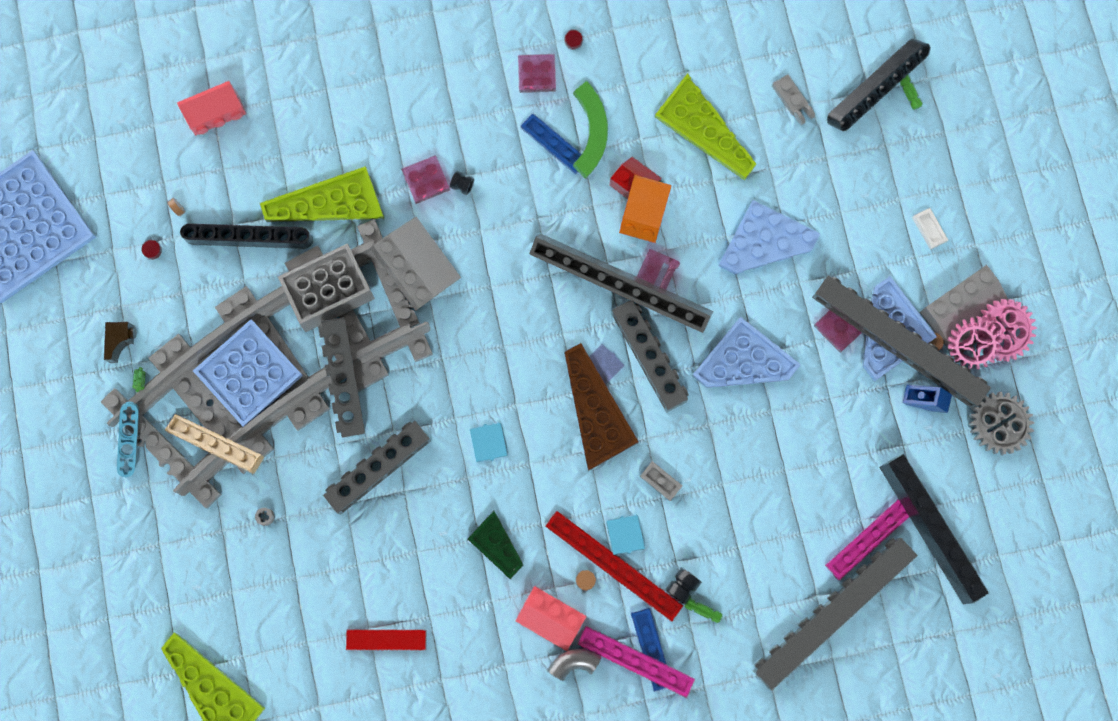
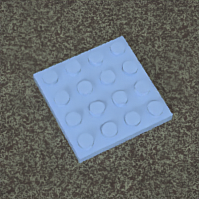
(247, 373)

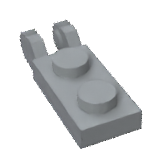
(793, 98)

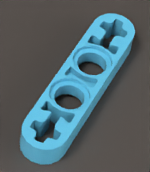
(127, 439)

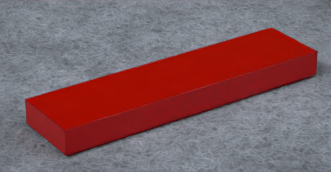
(386, 639)

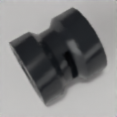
(461, 182)

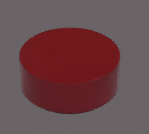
(573, 39)
(151, 249)

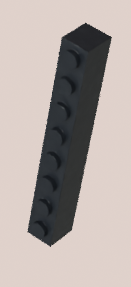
(934, 530)

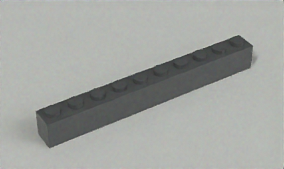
(621, 282)
(901, 342)
(834, 613)

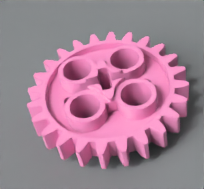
(1018, 319)

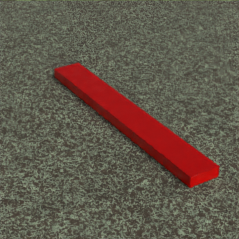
(614, 566)

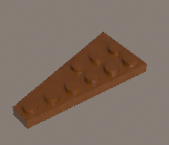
(599, 418)

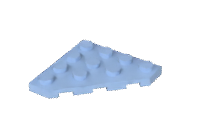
(766, 238)
(892, 300)
(745, 358)

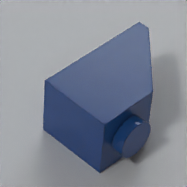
(927, 398)

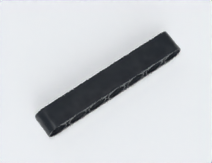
(878, 84)
(238, 232)

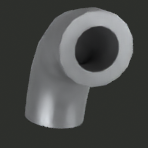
(573, 660)

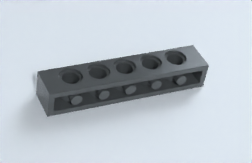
(668, 400)
(355, 425)
(373, 478)

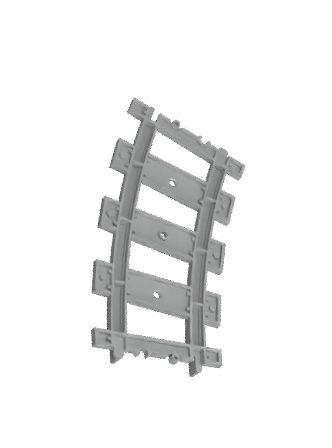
(300, 402)

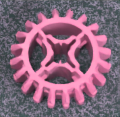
(976, 359)

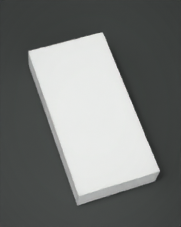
(930, 228)

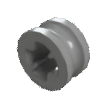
(270, 513)

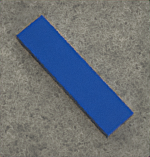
(551, 141)
(648, 638)

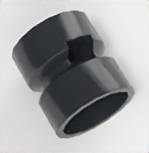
(683, 586)

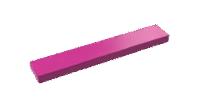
(867, 540)
(636, 661)

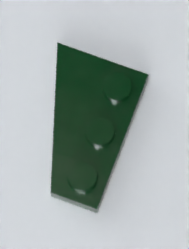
(495, 544)

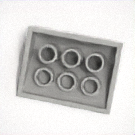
(415, 263)
(326, 287)
(963, 303)

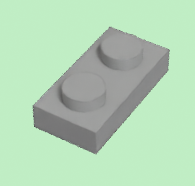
(661, 481)

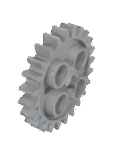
(1011, 439)

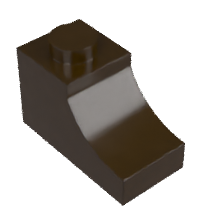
(117, 337)

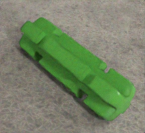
(911, 93)
(139, 379)
(704, 611)

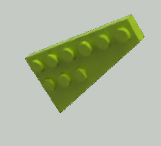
(700, 124)
(337, 198)
(208, 687)

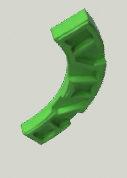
(597, 129)

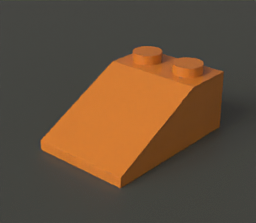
(645, 208)

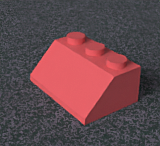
(212, 108)
(550, 618)

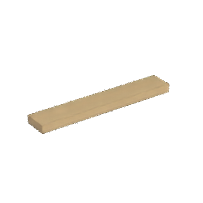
(214, 444)

